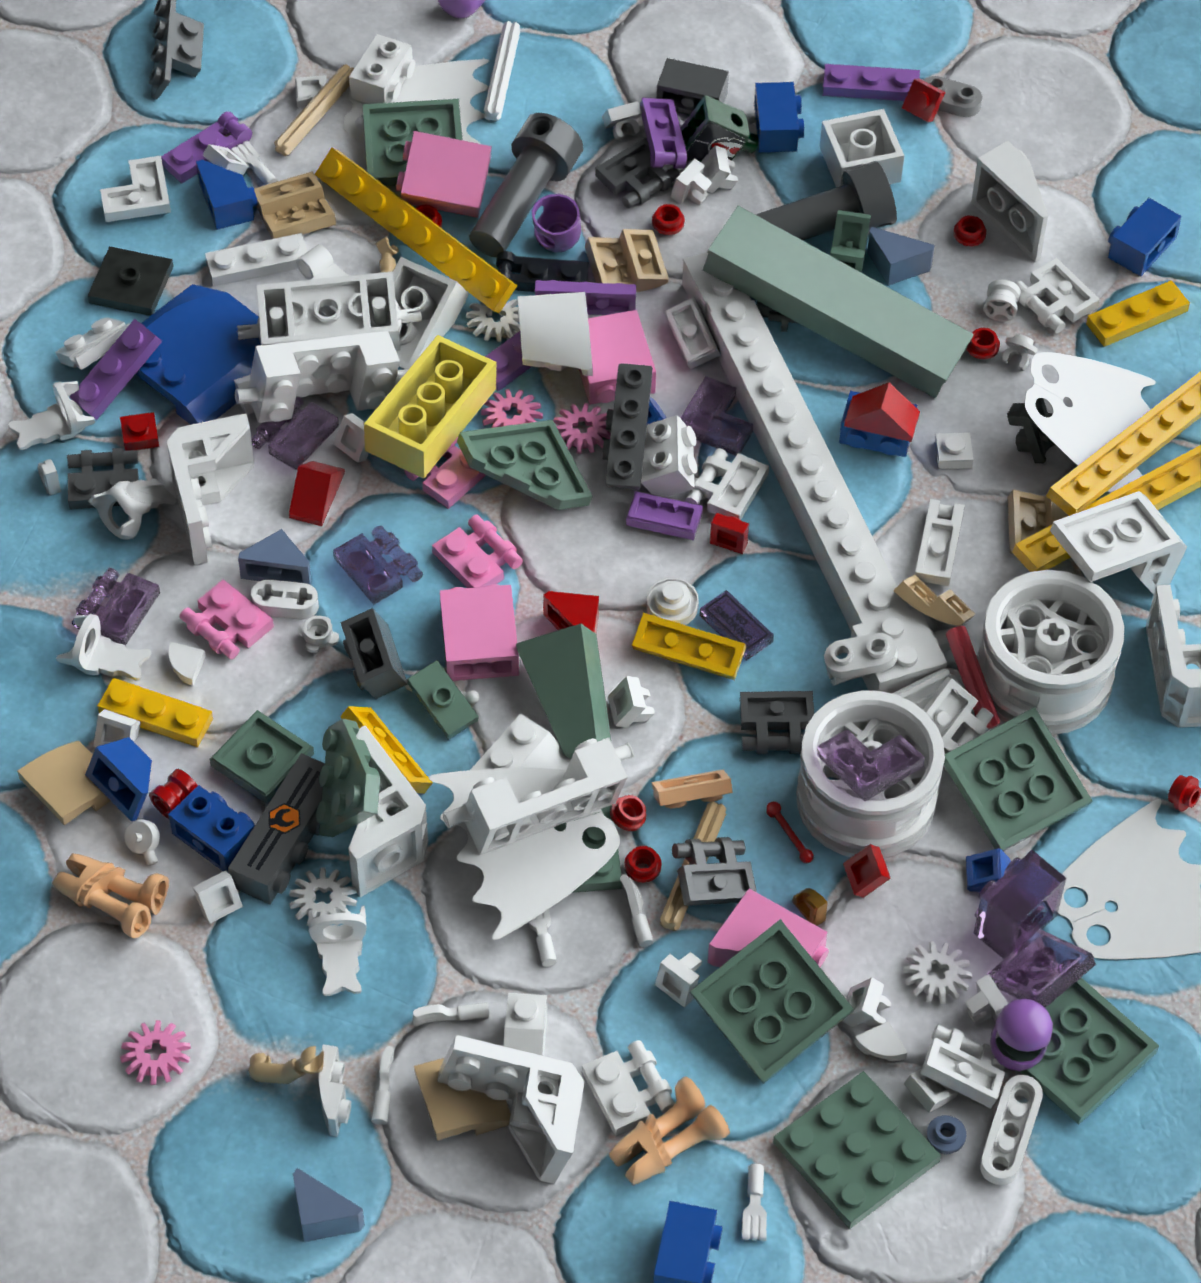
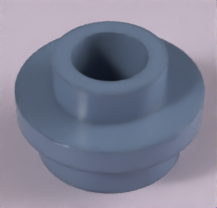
(945, 1144)

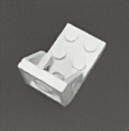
(213, 454)
(1122, 537)
(1176, 685)
(393, 842)
(542, 1083)

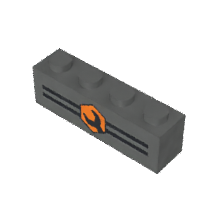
(280, 834)

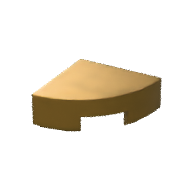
(811, 905)

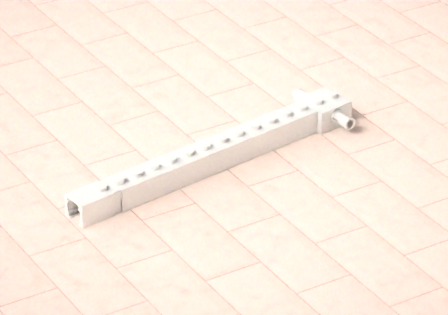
(813, 483)

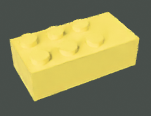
(430, 406)

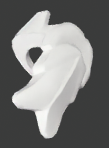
(60, 420)
(135, 499)
(98, 654)
(339, 948)

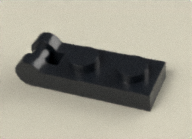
(539, 269)

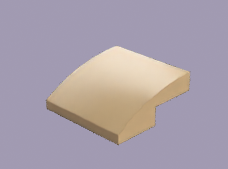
(294, 206)
(627, 259)
(1029, 515)
(944, 608)
(61, 781)
(457, 1110)

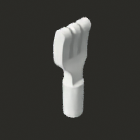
(251, 157)
(639, 919)
(544, 942)
(441, 1013)
(383, 1097)
(754, 1215)

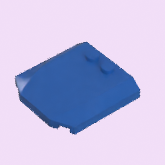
(199, 352)

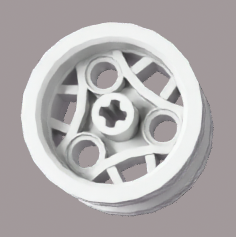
(1047, 626)
(896, 815)

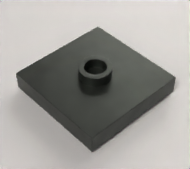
(130, 281)

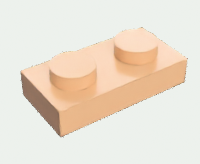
(703, 786)

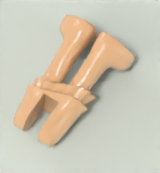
(101, 878)
(649, 1135)

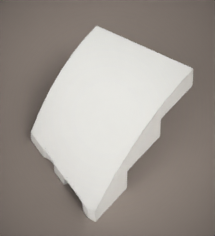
(555, 331)

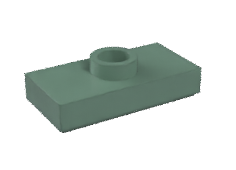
(442, 699)

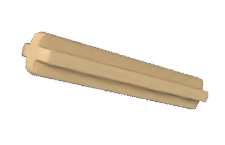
(314, 111)
(707, 832)

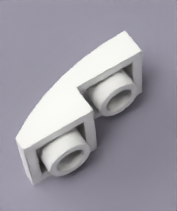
(332, 1091)

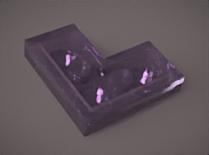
(709, 418)
(868, 770)

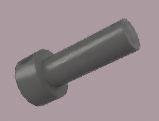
(543, 153)
(863, 191)

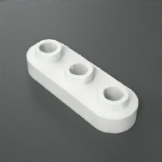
(1013, 1116)

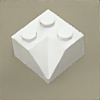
(858, 141)

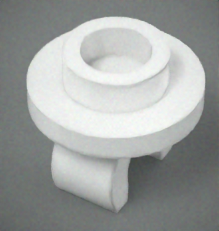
(1019, 345)

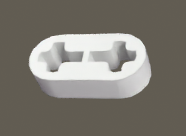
(285, 599)

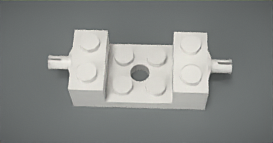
(362, 303)
(289, 370)
(590, 784)

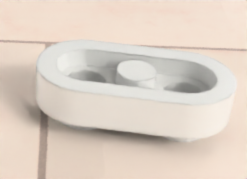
(861, 657)

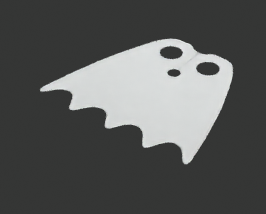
(434, 82)
(1103, 405)
(539, 869)
(1148, 880)

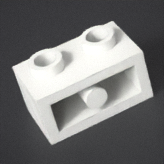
(381, 71)
(669, 457)

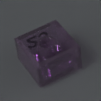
(1018, 903)

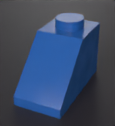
(226, 195)
(122, 775)

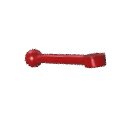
(774, 810)

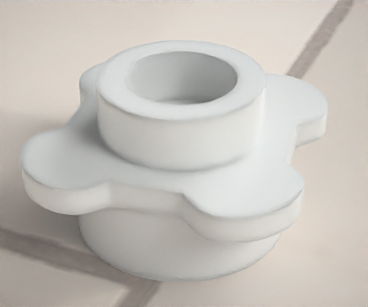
(314, 626)

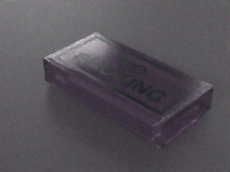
(735, 622)

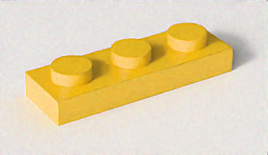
(1137, 313)
(689, 646)
(157, 712)
(391, 745)

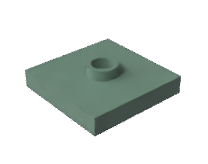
(260, 756)

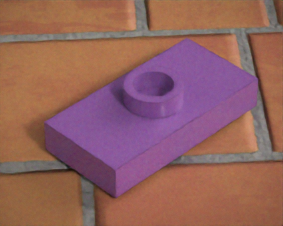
(664, 515)

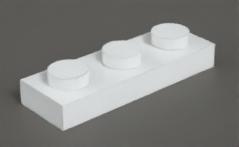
(255, 259)

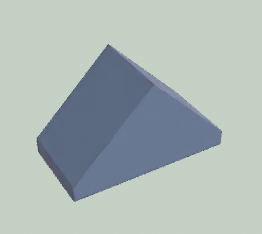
(898, 255)
(274, 559)
(323, 1210)

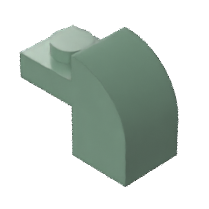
(850, 238)

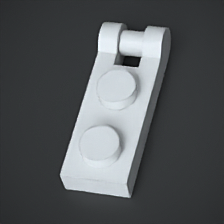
(939, 542)

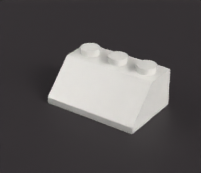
(524, 746)

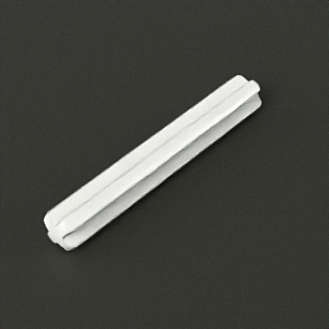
(501, 71)

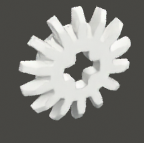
(488, 326)
(307, 895)
(931, 984)

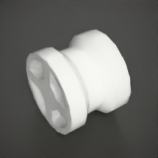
(1002, 300)

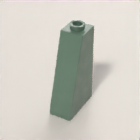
(568, 684)

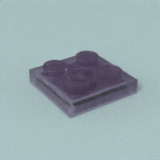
(1042, 968)

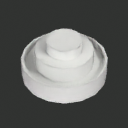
(673, 600)

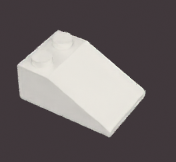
(1011, 197)
(439, 305)

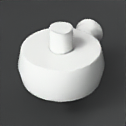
(143, 838)

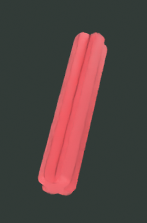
(971, 671)

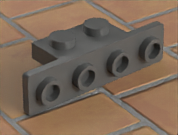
(176, 46)
(628, 427)

